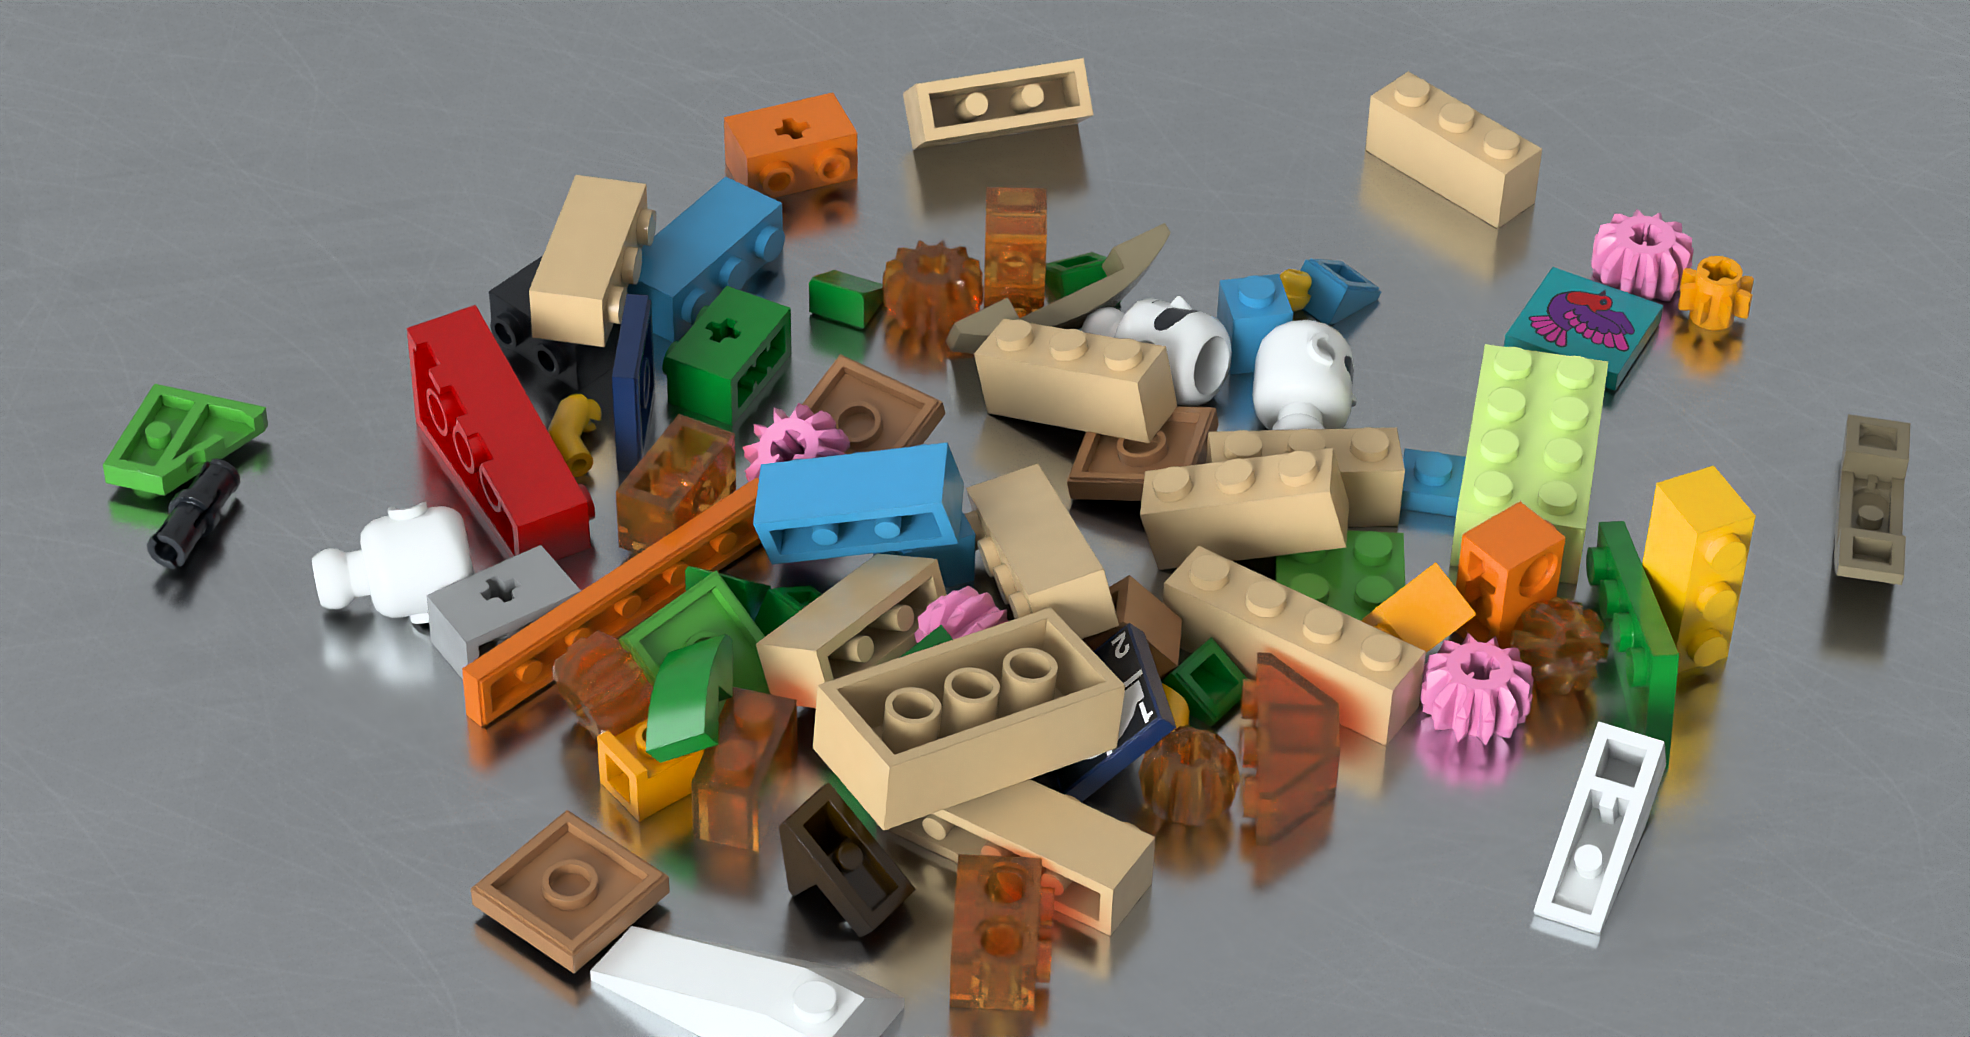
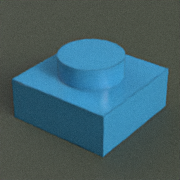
(1432, 482)

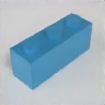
(704, 250)
(859, 503)

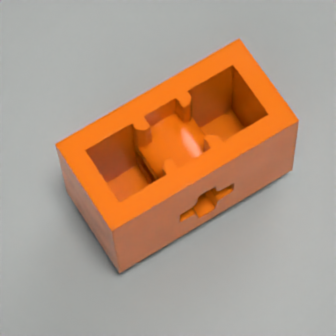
(792, 146)

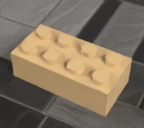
(967, 717)

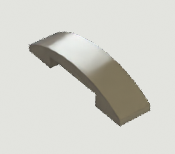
(1123, 268)
(1872, 500)

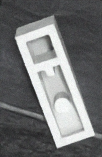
(1602, 828)

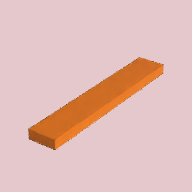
(610, 604)

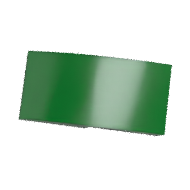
(687, 698)

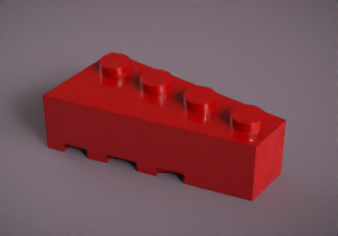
(494, 437)

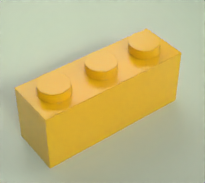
(1698, 561)

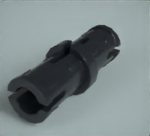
(193, 513)

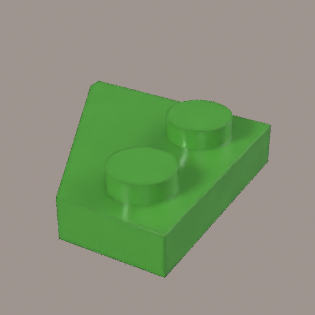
(177, 435)

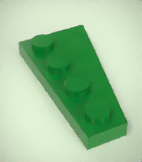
(1637, 632)

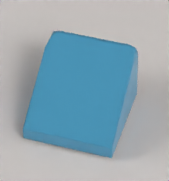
(1336, 290)

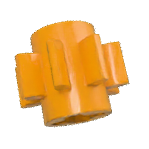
(1715, 293)

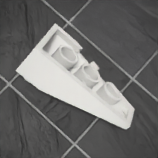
(742, 990)

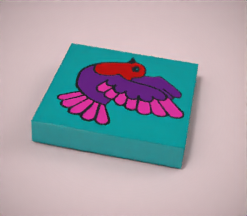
(1586, 320)

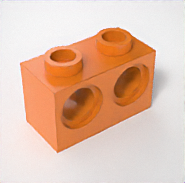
(1506, 570)

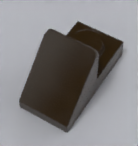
(834, 849)

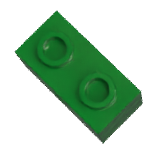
(728, 355)

